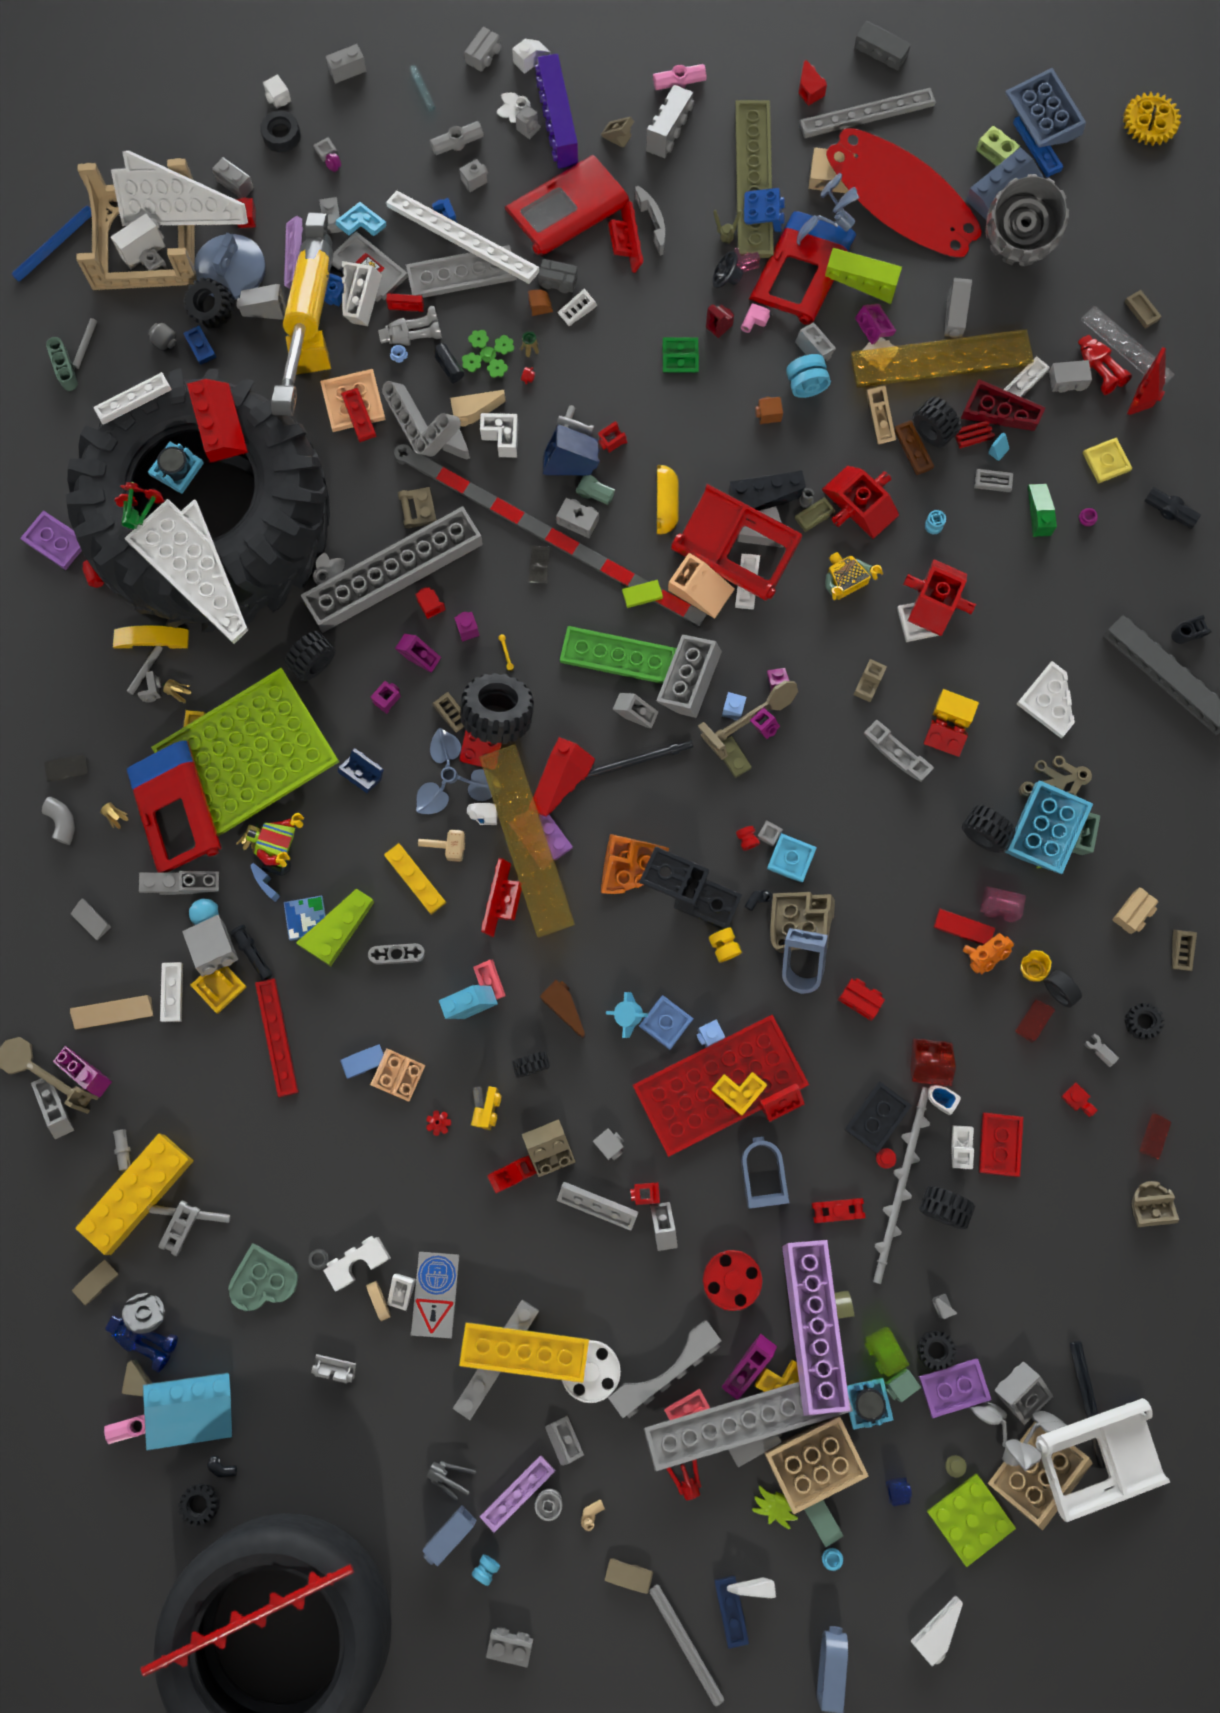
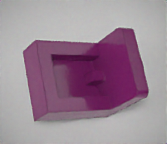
(776, 677)

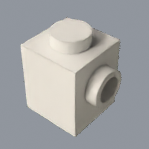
(276, 92)

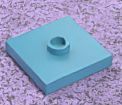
(791, 858)

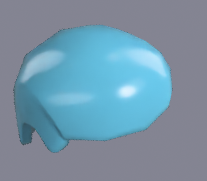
(202, 910)

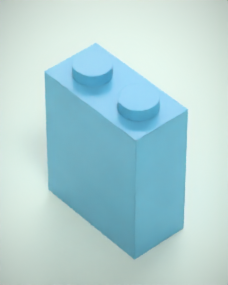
(468, 1002)

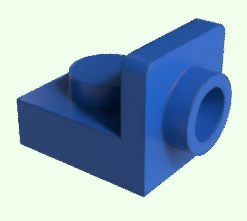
(445, 208)

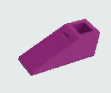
(82, 1072)

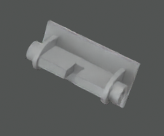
(343, 1370)

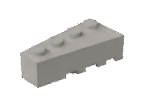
(668, 122)

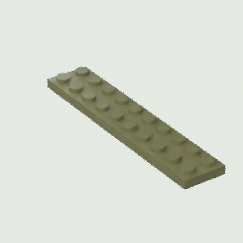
(753, 171)

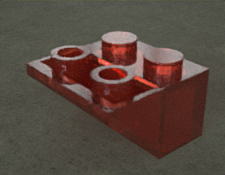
(932, 1062)

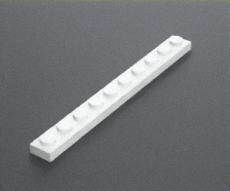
(463, 237)

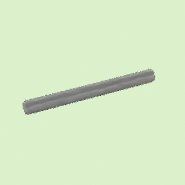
(686, 1645)

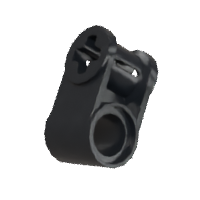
(1194, 629)

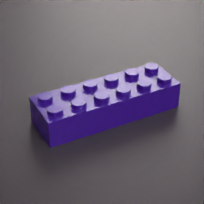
(557, 111)

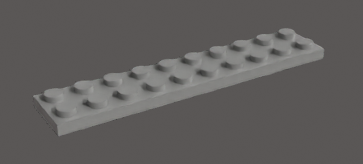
(728, 1426)

